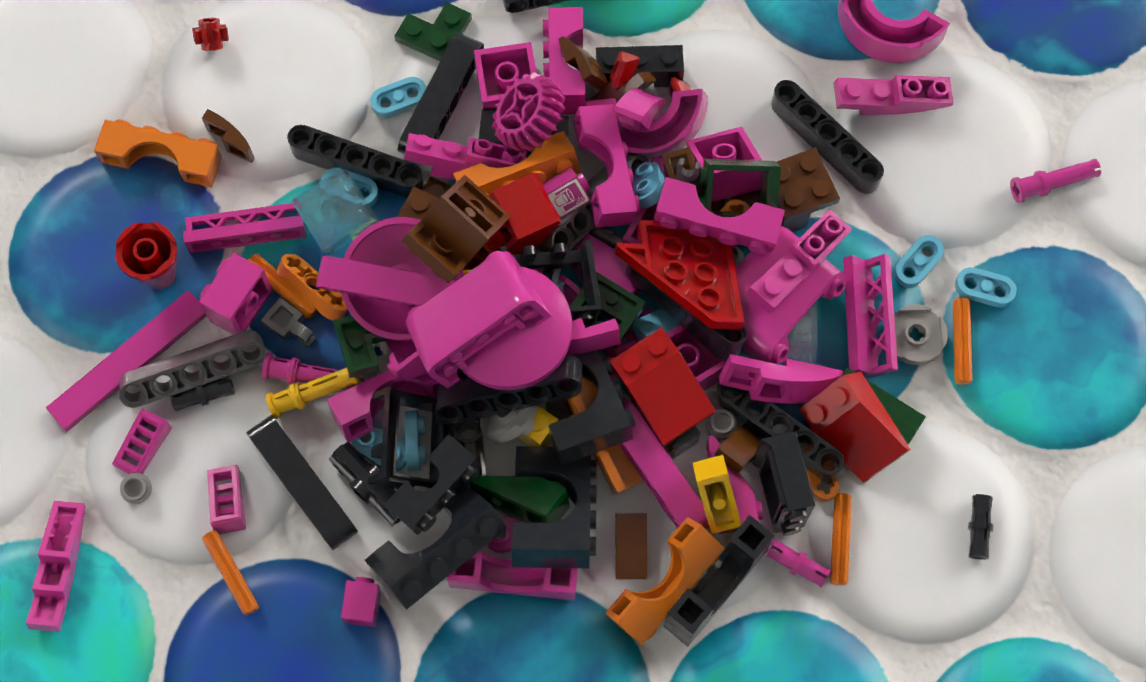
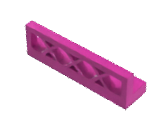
(246, 232)
(864, 318)

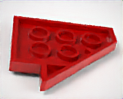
(689, 270)

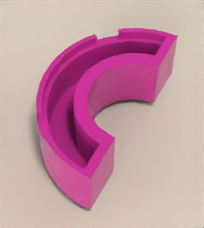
(889, 38)
(671, 130)

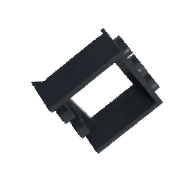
(561, 257)
(388, 448)
(784, 482)

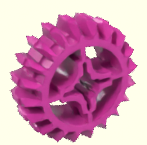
(528, 112)

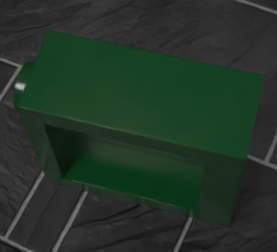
(769, 184)

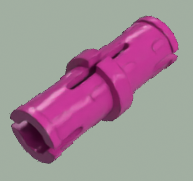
(798, 563)

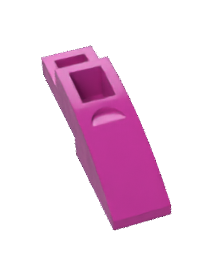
(896, 96)
(639, 109)
(451, 157)
(799, 261)
(775, 383)

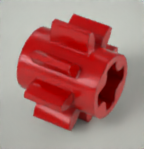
(210, 34)

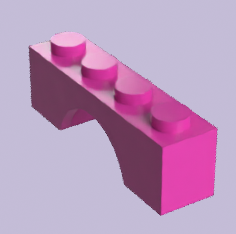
(569, 24)
(599, 132)
(681, 208)
(356, 409)
(497, 575)

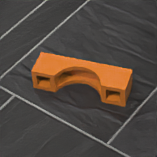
(124, 144)
(548, 161)
(691, 555)

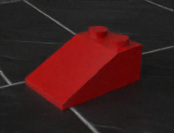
(662, 386)
(856, 425)

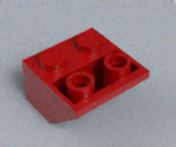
(530, 212)

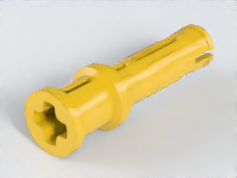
(299, 395)

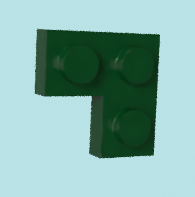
(435, 37)
(357, 346)

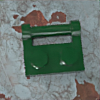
(616, 304)

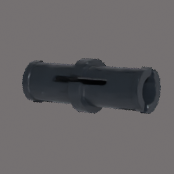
(203, 393)
(980, 526)

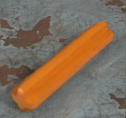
(283, 288)
(962, 341)
(841, 539)
(230, 572)

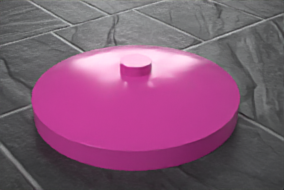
(382, 246)
(528, 354)

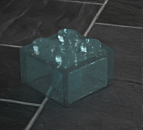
(334, 211)

